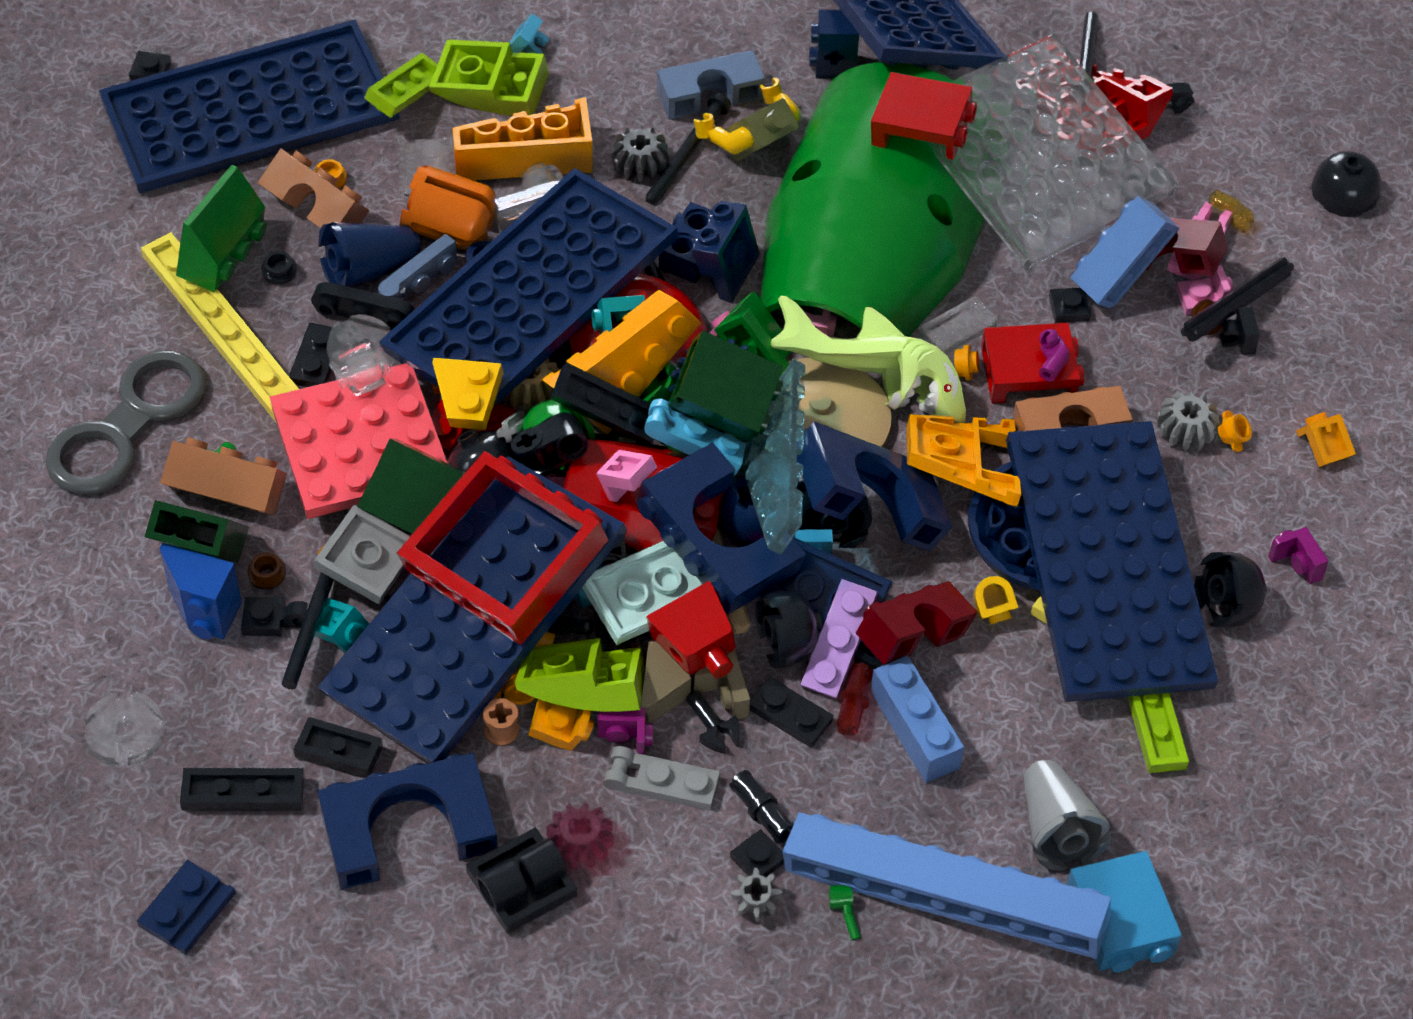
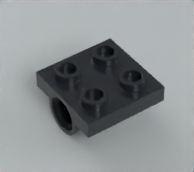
(522, 879)

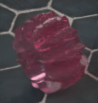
(582, 846)

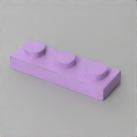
(838, 640)

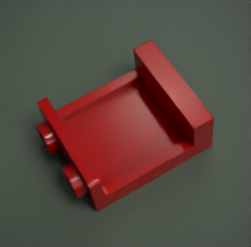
(924, 112)
(1015, 356)

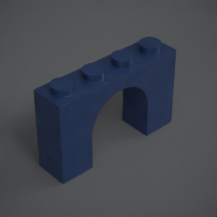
(839, 463)
(734, 572)
(447, 784)

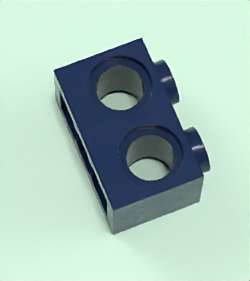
(678, 256)

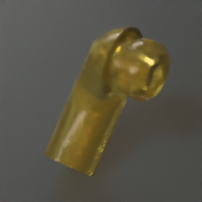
(1242, 214)

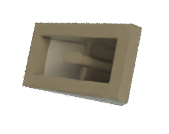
(664, 683)

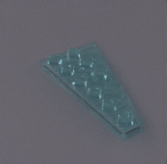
(772, 463)

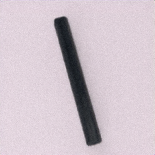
(1239, 297)

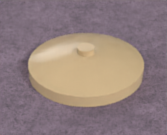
(845, 401)

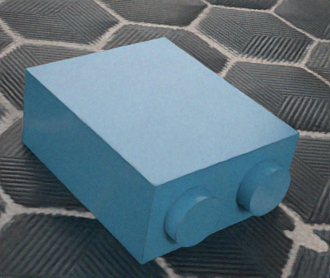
(1140, 914)

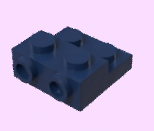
(726, 248)

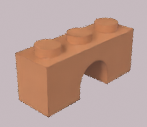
(293, 180)
(1081, 408)

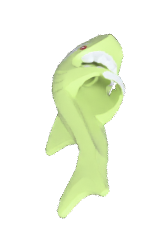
(905, 362)

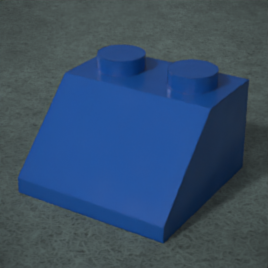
(202, 589)

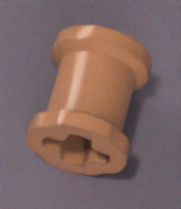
(500, 733)

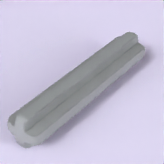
(511, 426)

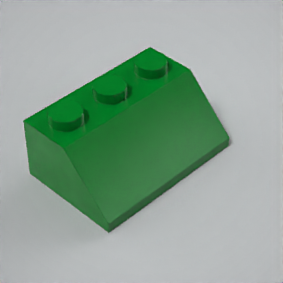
(220, 231)

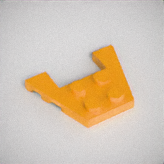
(954, 453)

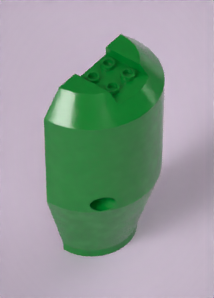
(865, 219)

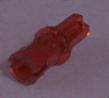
(854, 699)

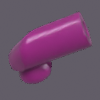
(1055, 354)

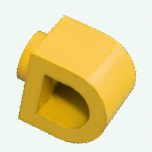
(994, 599)

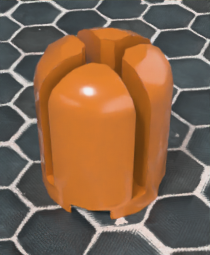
(449, 205)

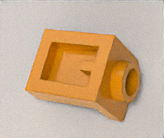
(1327, 438)
(560, 725)

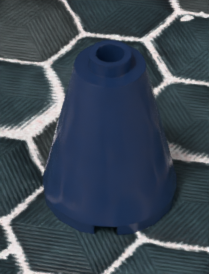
(364, 251)

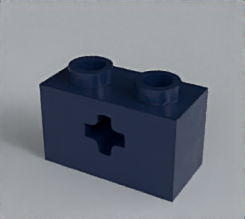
(835, 44)

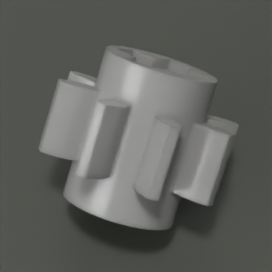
(767, 894)

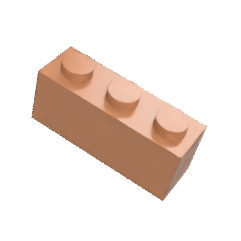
(224, 476)

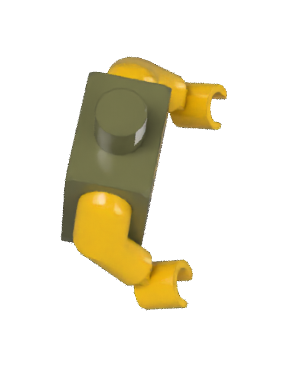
(757, 129)

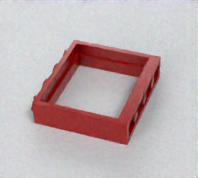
(549, 587)

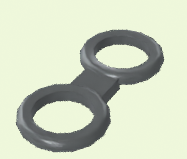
(125, 422)

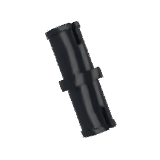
(762, 806)

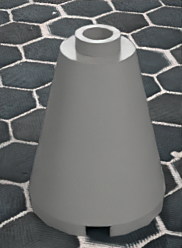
(1062, 817)

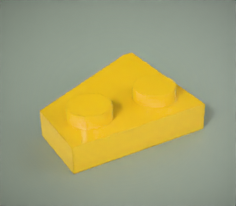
(468, 390)

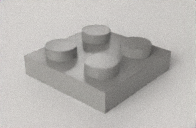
(363, 554)

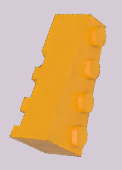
(513, 146)
(637, 347)

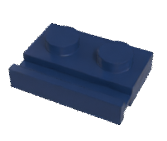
(186, 907)

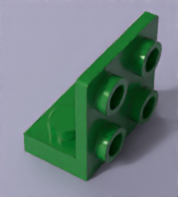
(755, 327)

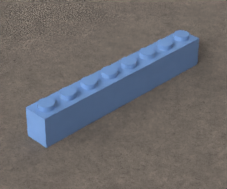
(948, 884)

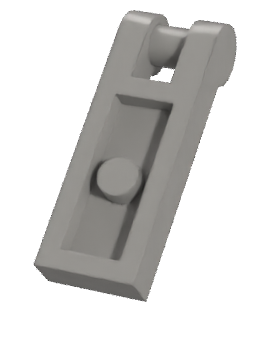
(662, 779)

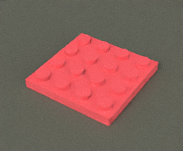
(340, 436)

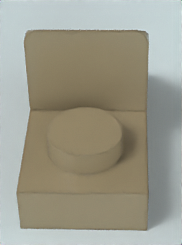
(731, 688)

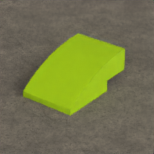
(490, 77)
(584, 676)

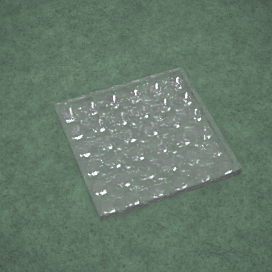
(1049, 153)

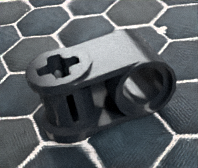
(552, 443)

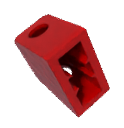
(695, 631)

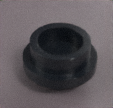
(278, 267)

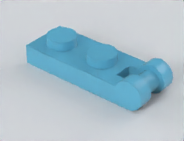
(690, 433)

